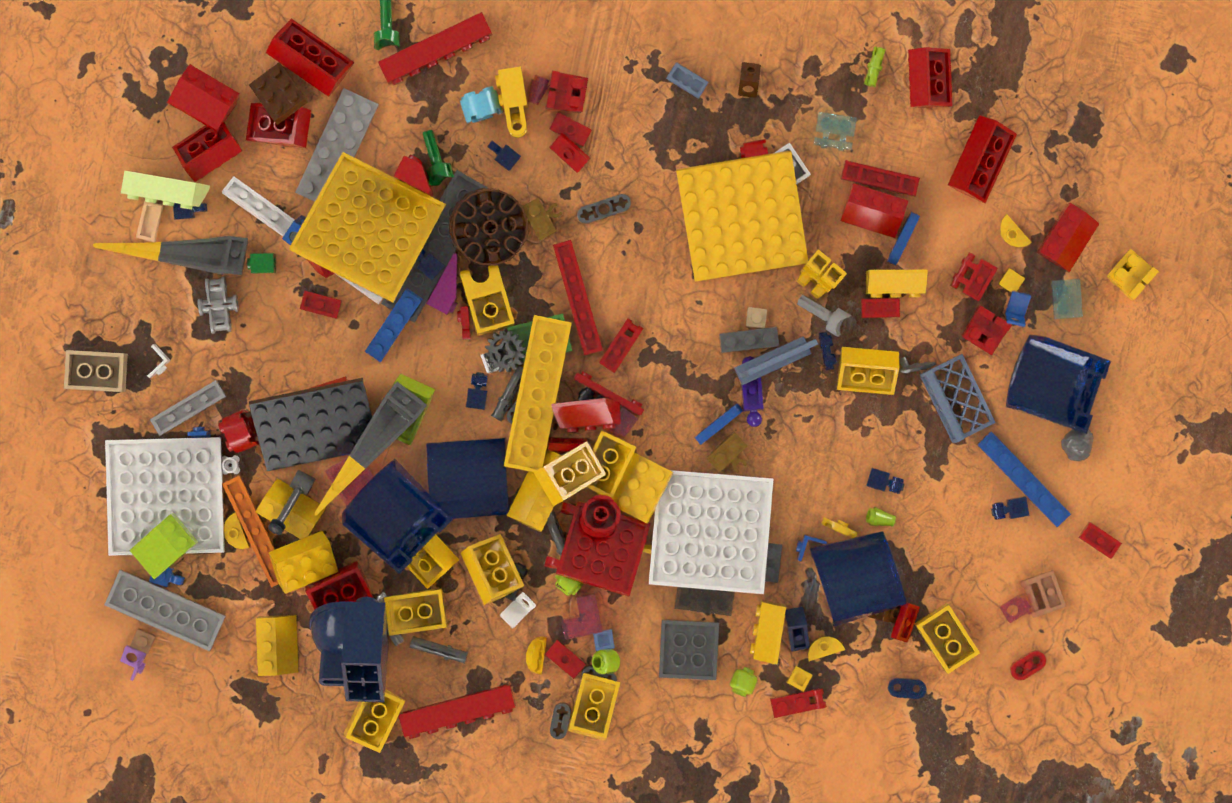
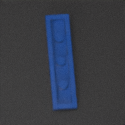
(393, 325)

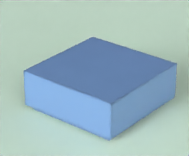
(604, 640)

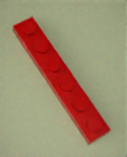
(577, 297)

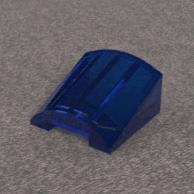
(1056, 382)
(469, 477)
(394, 516)
(858, 577)

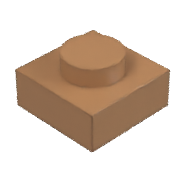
(142, 641)

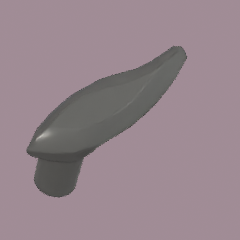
(906, 368)

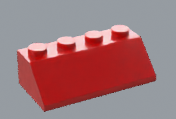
(309, 57)
(982, 159)

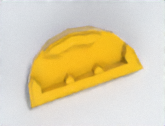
(1012, 233)
(840, 527)
(234, 533)
(823, 647)
(535, 654)

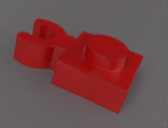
(463, 317)

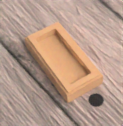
(149, 221)

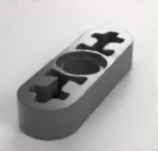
(588, 208)

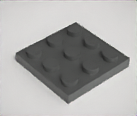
(688, 649)

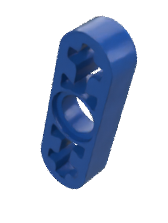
(903, 238)
(718, 424)

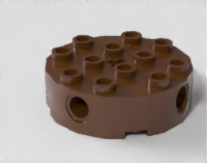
(504, 237)

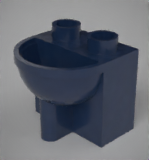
(353, 647)

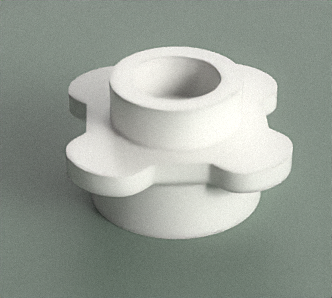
(225, 465)

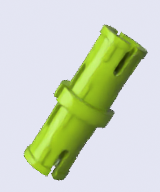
(874, 66)

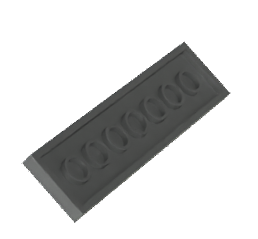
(438, 243)

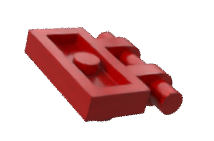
(979, 279)

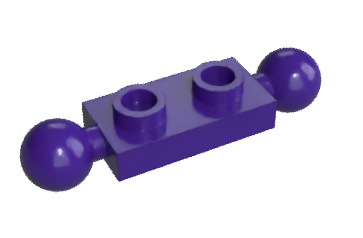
(752, 399)

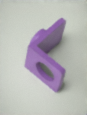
(138, 664)

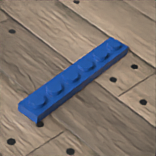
(1023, 479)

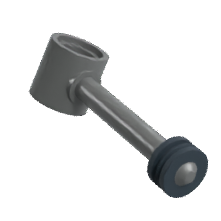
(301, 484)

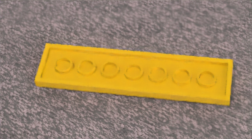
(536, 393)

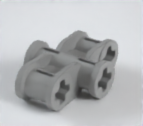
(218, 312)

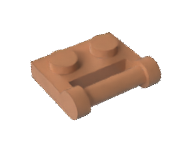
(1049, 592)

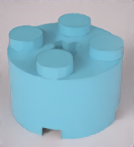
(481, 105)

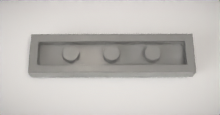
(188, 408)

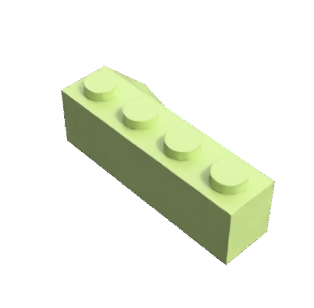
(164, 189)

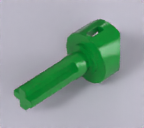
(386, 35)
(438, 170)

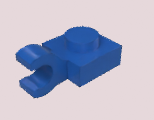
(167, 577)

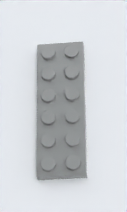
(342, 134)
(165, 610)

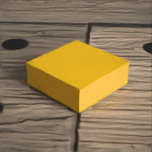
(1011, 280)
(799, 678)

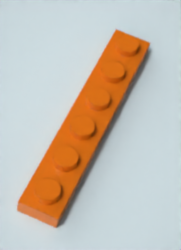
(252, 525)

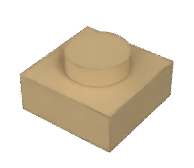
(756, 317)

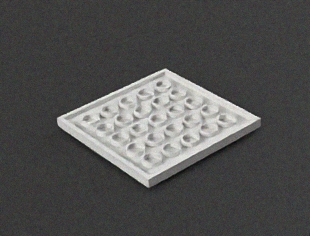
(162, 478)
(712, 532)

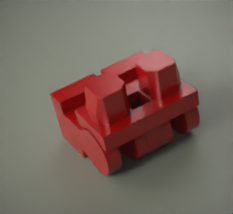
(568, 92)
(984, 331)

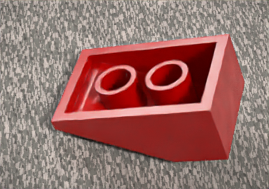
(290, 132)

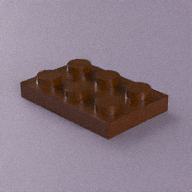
(278, 93)

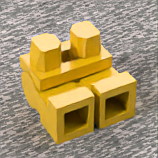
(1132, 274)
(820, 275)

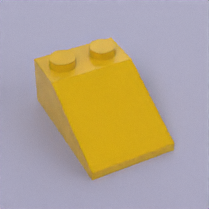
(570, 473)
(415, 612)
(594, 706)

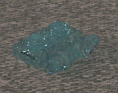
(836, 125)

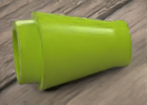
(879, 517)

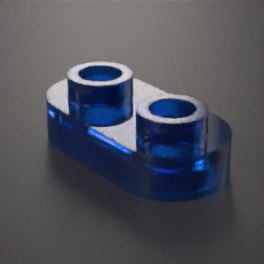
(828, 358)
(906, 688)

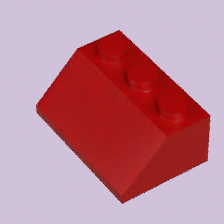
(930, 77)
(203, 98)
(206, 150)
(413, 174)
(874, 210)
(1068, 237)
(587, 414)
(343, 586)

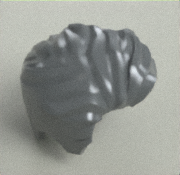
(1077, 445)

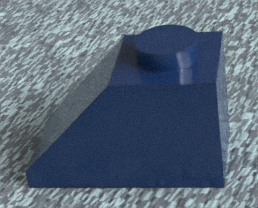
(797, 629)

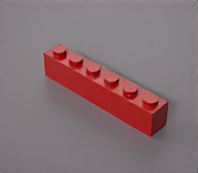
(434, 48)
(457, 710)

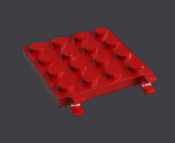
(604, 561)

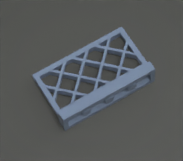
(774, 360)
(942, 405)

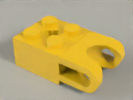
(513, 98)
(485, 295)

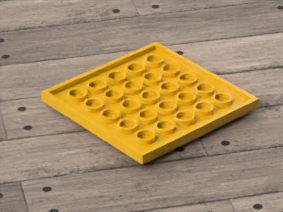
(742, 216)
(367, 227)

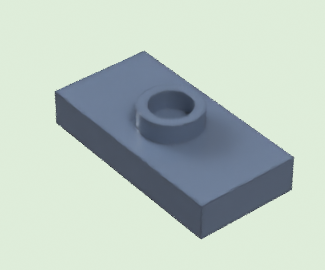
(687, 80)

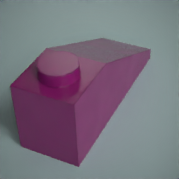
(445, 292)

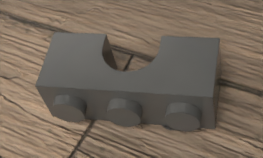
(748, 339)

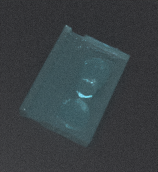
(1066, 298)

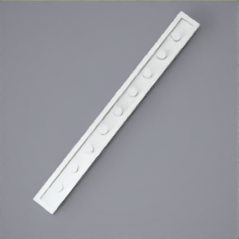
(272, 217)

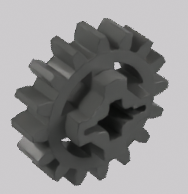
(507, 343)

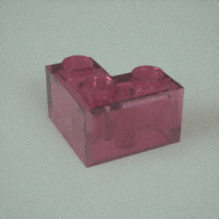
(587, 622)

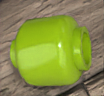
(568, 585)
(606, 661)
(743, 682)

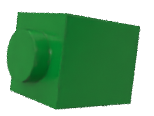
(262, 263)

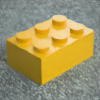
(303, 562)
(947, 638)

